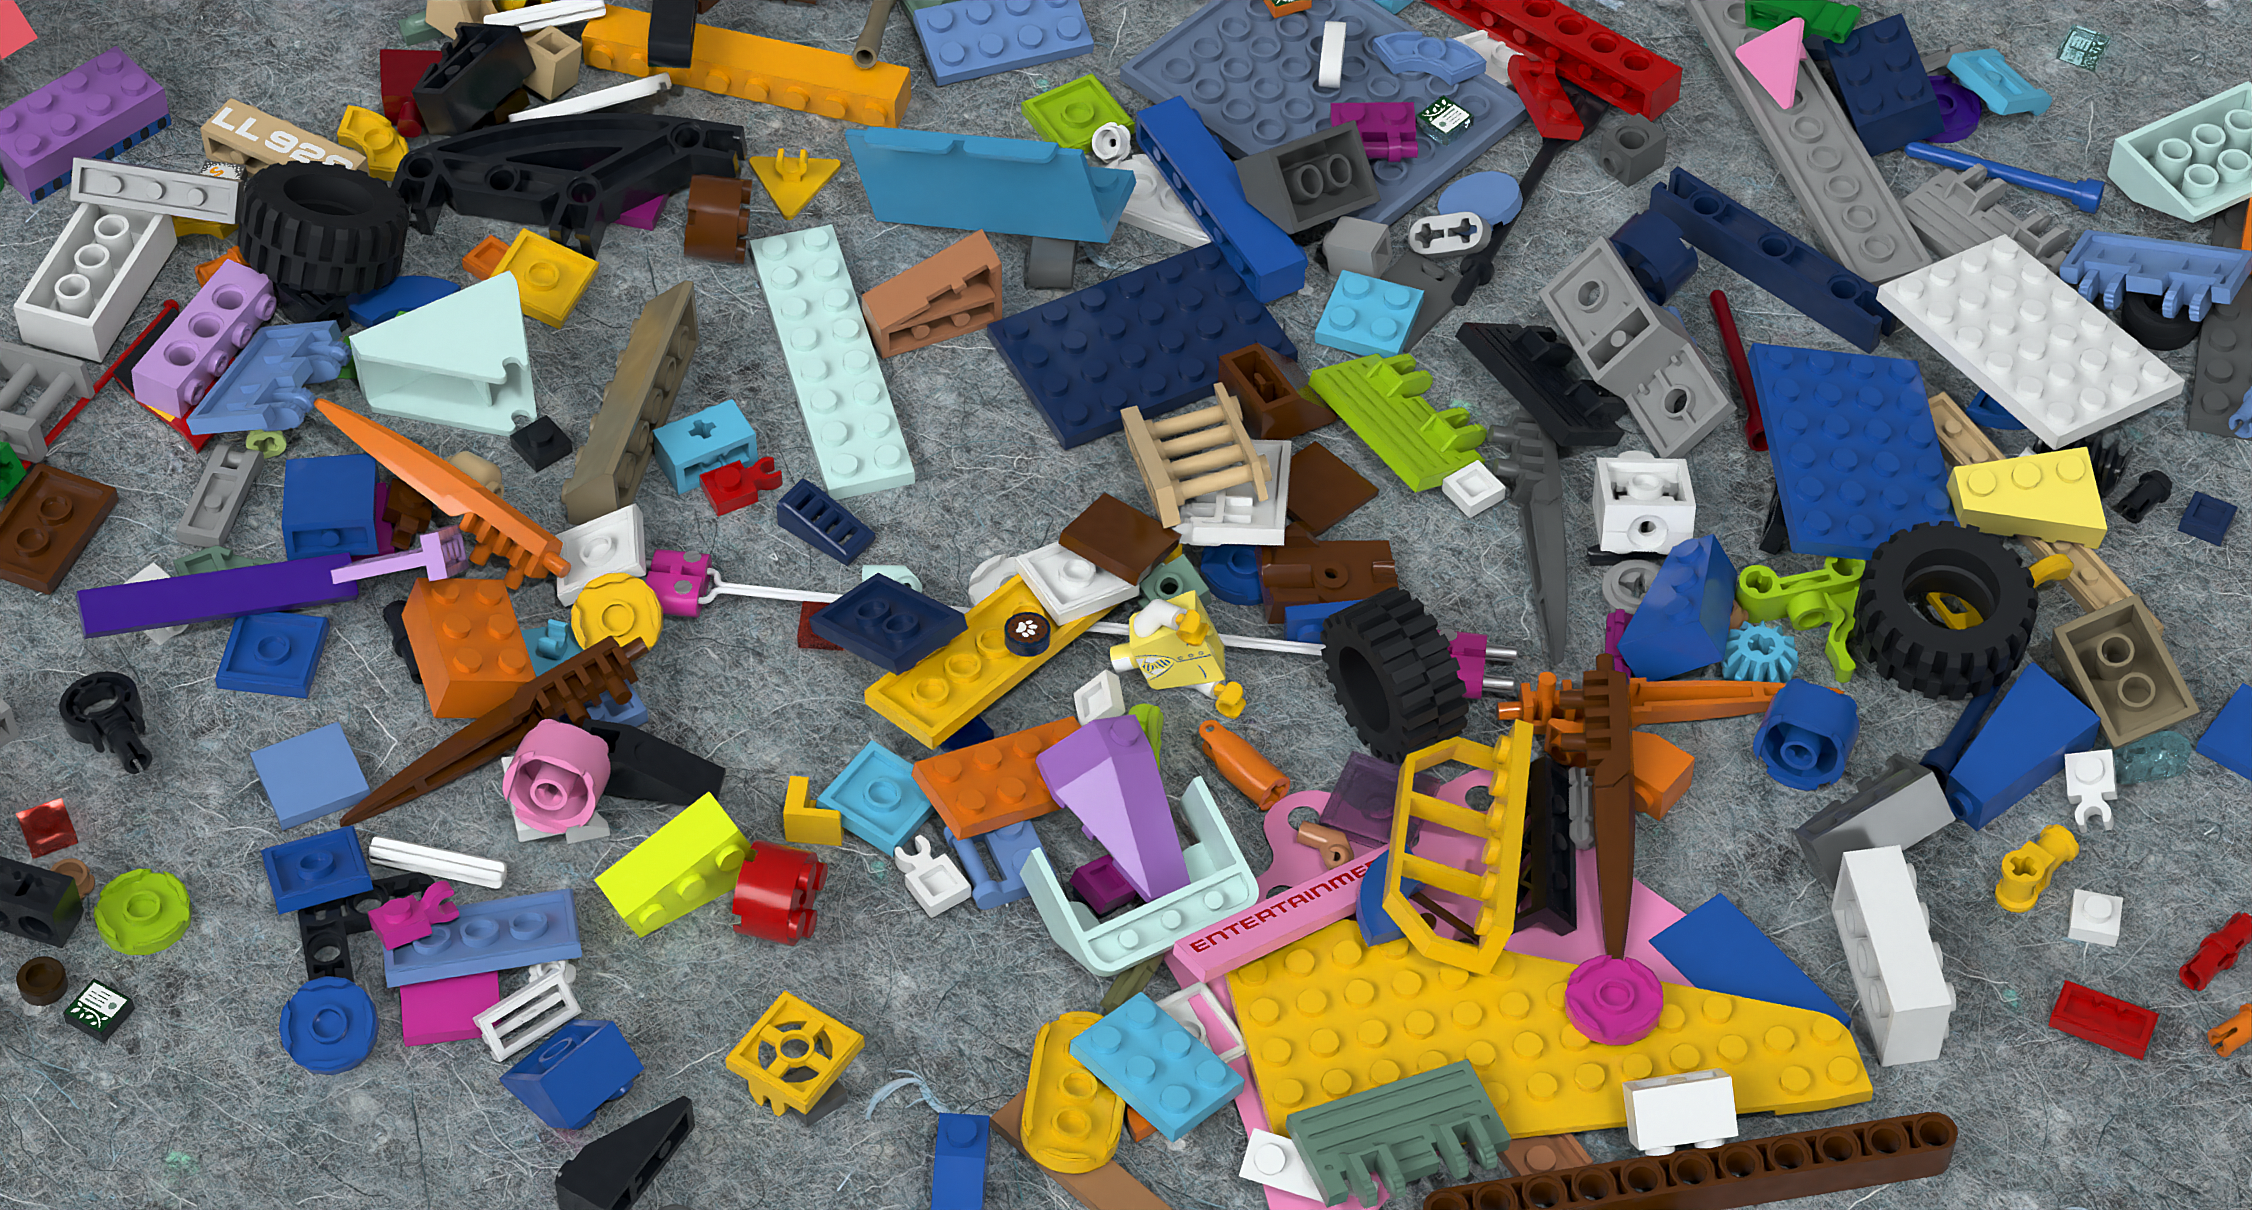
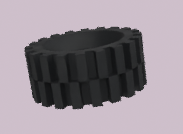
(1394, 674)

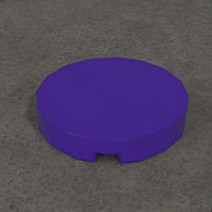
(1958, 108)

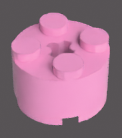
(557, 776)

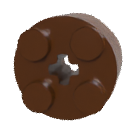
(717, 218)

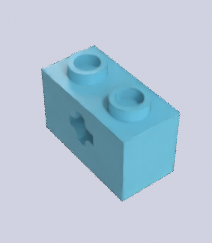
(703, 444)

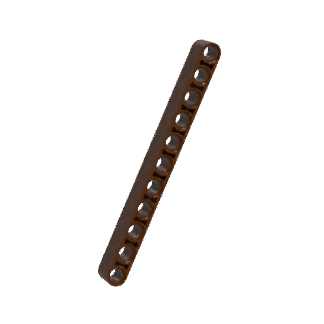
(1713, 1169)

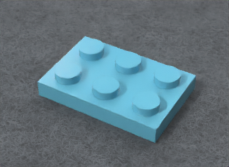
(1157, 1066)

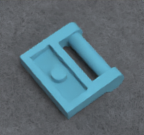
(1997, 83)

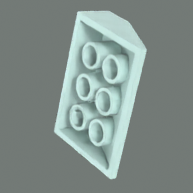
(2190, 159)

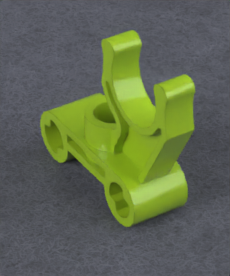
(1808, 602)

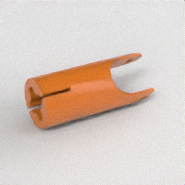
(1244, 766)

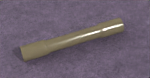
(870, 40)

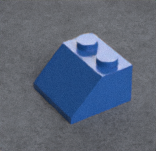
(574, 1073)

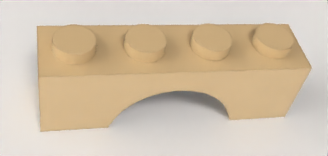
(552, 51)

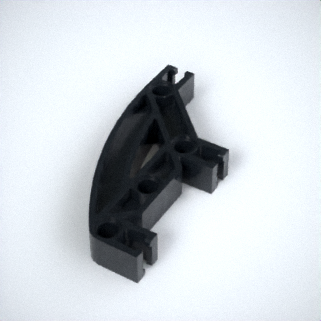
(566, 170)

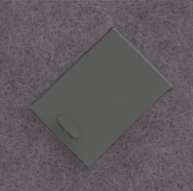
(1437, 284)

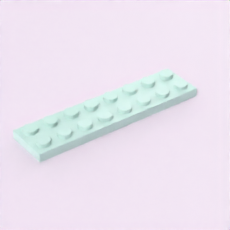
(831, 363)

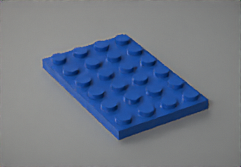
(1849, 447)

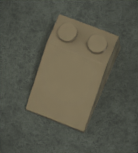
(2123, 672)

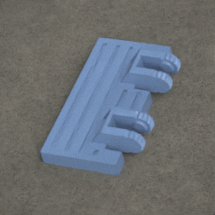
(2149, 265)
(267, 379)

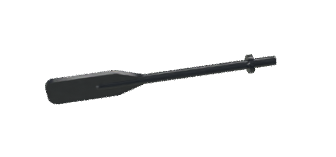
(1478, 267)

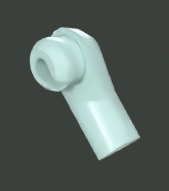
(896, 572)

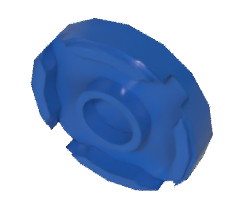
(1232, 573)
(329, 1025)

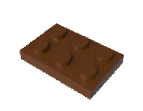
(50, 525)

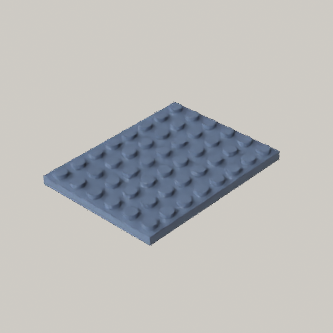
(1261, 88)

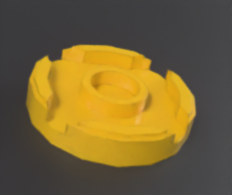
(617, 607)

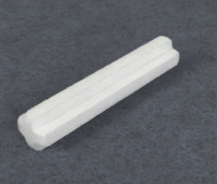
(548, 14)
(438, 862)

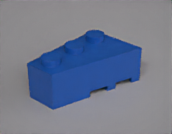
(1683, 614)

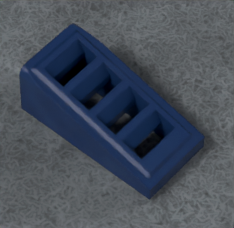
(805, 502)

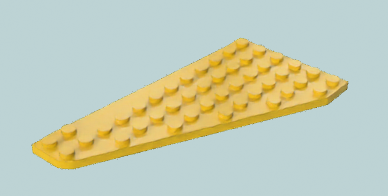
(1353, 1017)

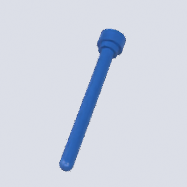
(2083, 193)

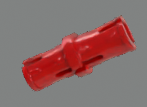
(2217, 952)

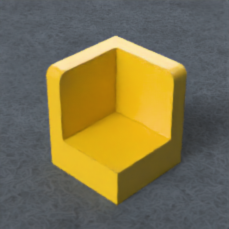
(806, 823)

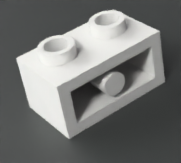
(1680, 1111)

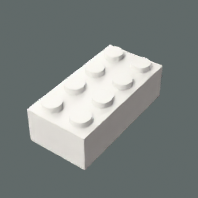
(94, 279)
(1892, 955)

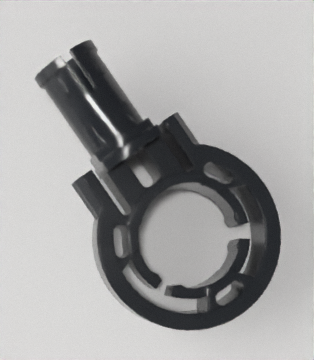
(110, 724)

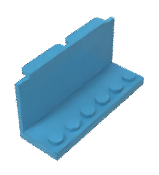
(988, 184)

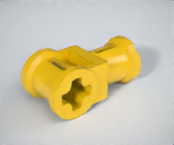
(2030, 868)

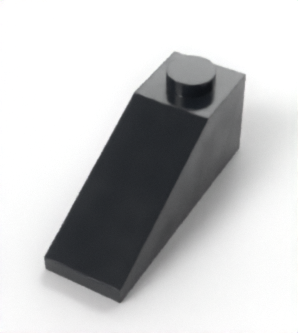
(624, 1163)

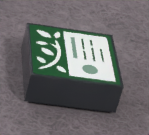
(98, 1010)

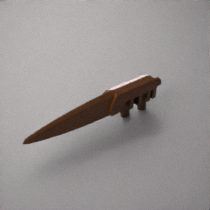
(545, 697)
(1610, 759)

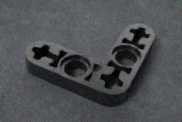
(335, 927)

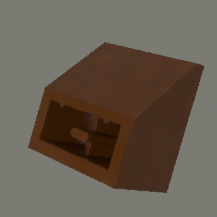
(1272, 393)

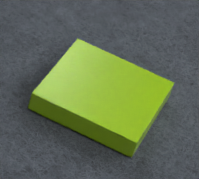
(1074, 113)

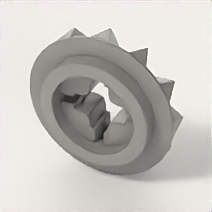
(1621, 582)

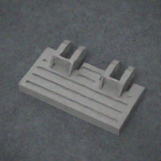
(1952, 218)

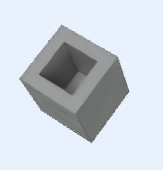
(1358, 247)

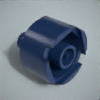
(1655, 254)

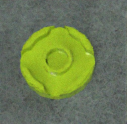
(143, 912)

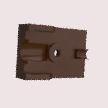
(1296, 571)

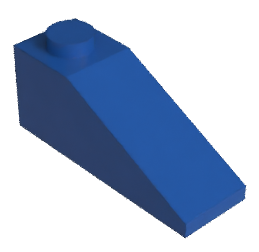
(961, 1162)

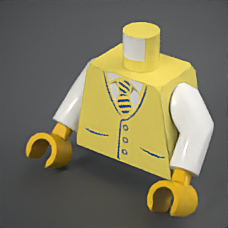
(1179, 648)

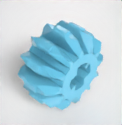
(1759, 654)

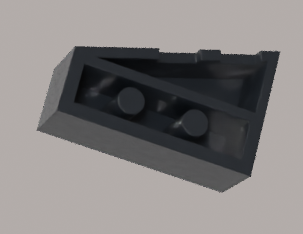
(472, 76)

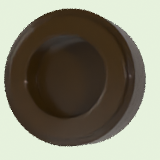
(42, 981)

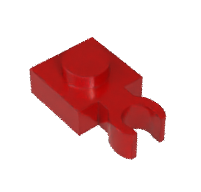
(737, 487)

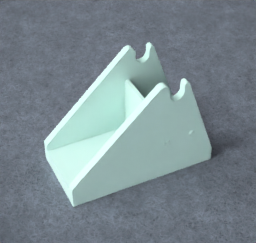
(452, 361)

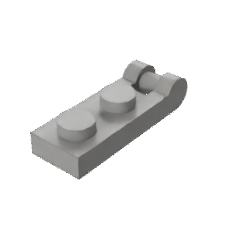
(219, 496)

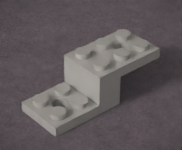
(1637, 350)

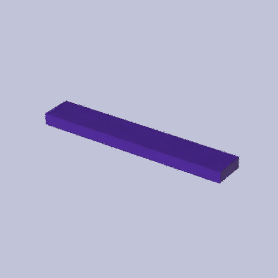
(213, 596)

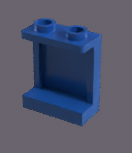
(330, 506)

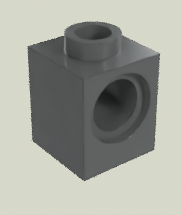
(1633, 150)

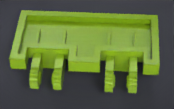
(1386, 410)

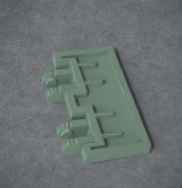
(1398, 1134)

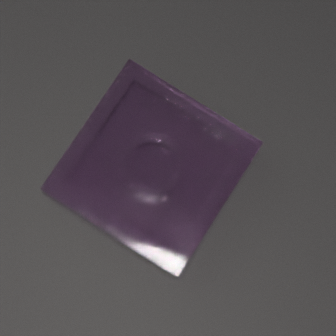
(1366, 799)

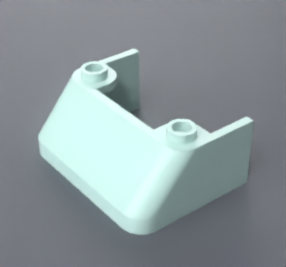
(1217, 890)

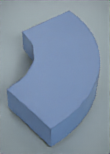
(1441, 58)

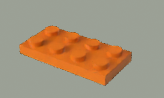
(992, 780)

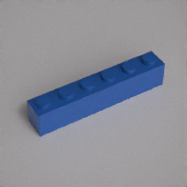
(1214, 196)

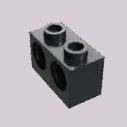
(38, 903)

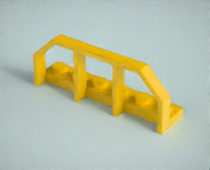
(1501, 852)

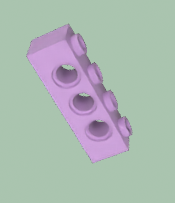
(203, 339)

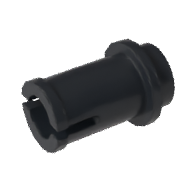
(2152, 489)

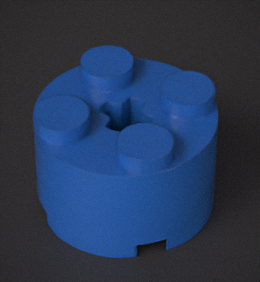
(1807, 735)

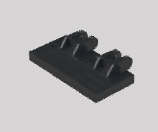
(1531, 370)

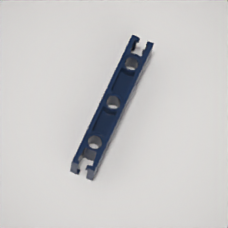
(1774, 260)

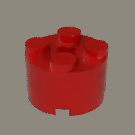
(778, 893)

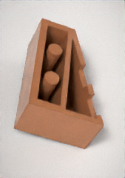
(936, 298)

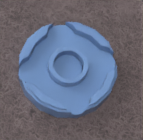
(1486, 194)

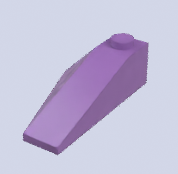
(1118, 794)

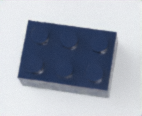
(1884, 86)

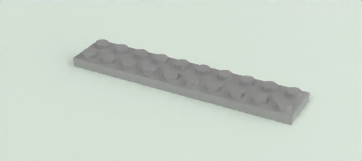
(1818, 156)

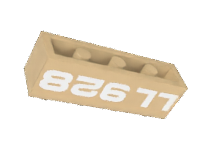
(256, 139)

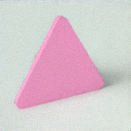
(1775, 60)

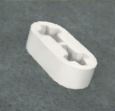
(1332, 54)

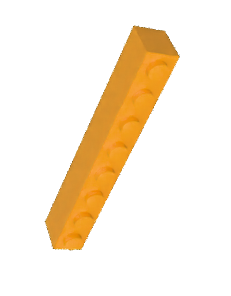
(757, 69)

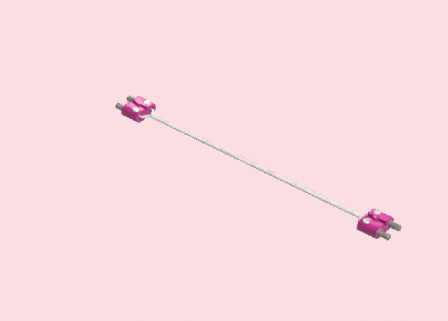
(684, 577)

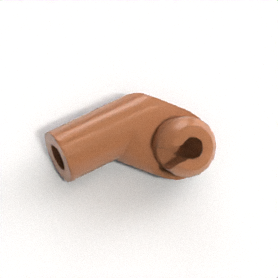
(1331, 843)

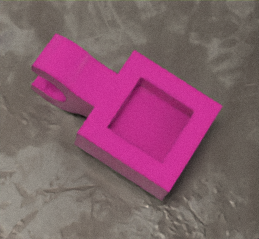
(408, 919)

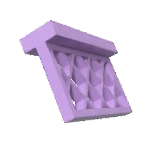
(441, 553)

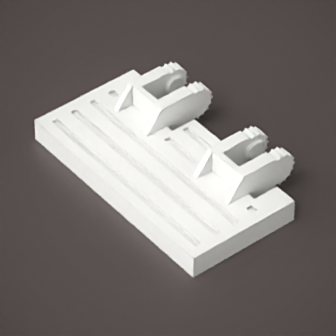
(1235, 512)

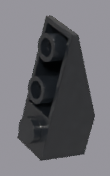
(653, 767)

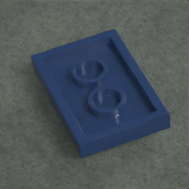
(888, 623)

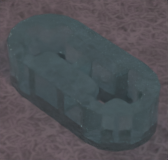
(2147, 760)

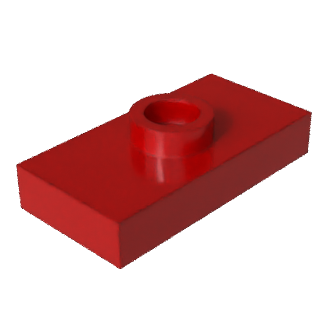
(2103, 1019)

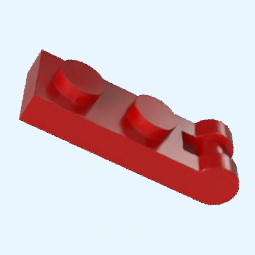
(1544, 97)

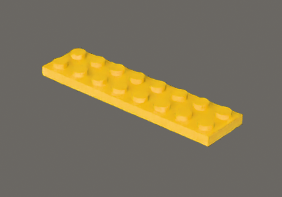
(973, 668)

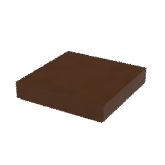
(1119, 539)

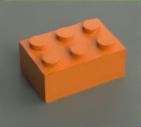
(466, 645)

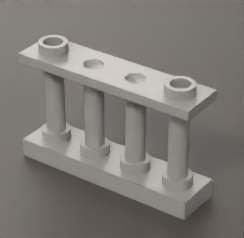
(42, 369)

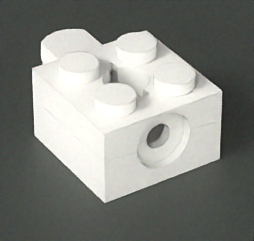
(1640, 490)

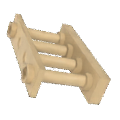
(1162, 475)

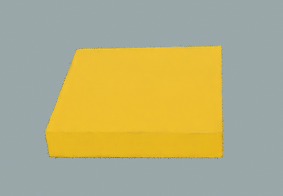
(547, 276)

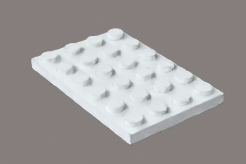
(2030, 341)

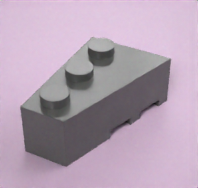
(1893, 810)

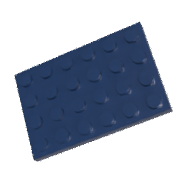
(1134, 342)

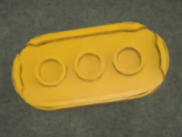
(1068, 1112)

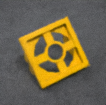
(837, 1040)

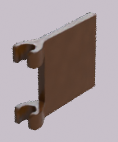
(1323, 490)

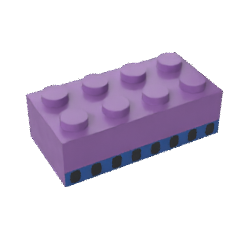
(85, 113)

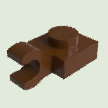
(407, 510)

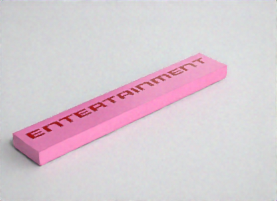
(1274, 921)

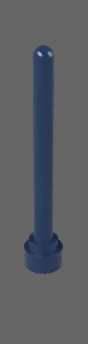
(1944, 757)

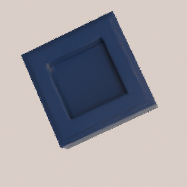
(2207, 518)

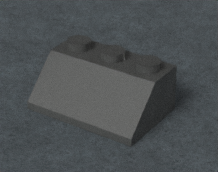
(1310, 178)

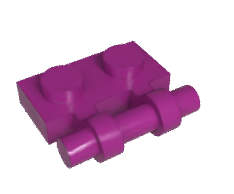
(1384, 127)

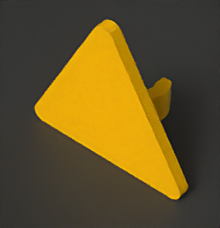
(793, 180)

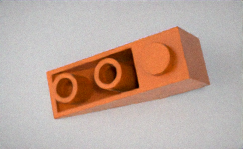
(1660, 767)

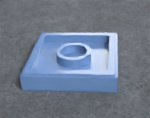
(310, 775)

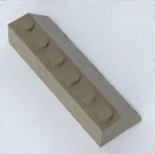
(633, 406)

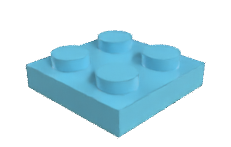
(1369, 315)
(878, 798)

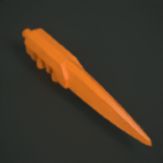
(494, 522)
(1649, 701)

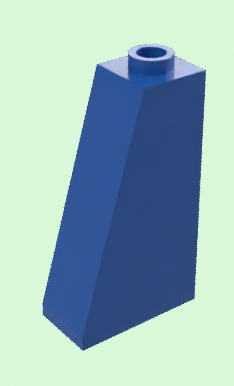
(2019, 747)

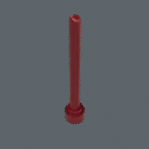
(1754, 426)

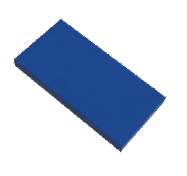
(1730, 955)

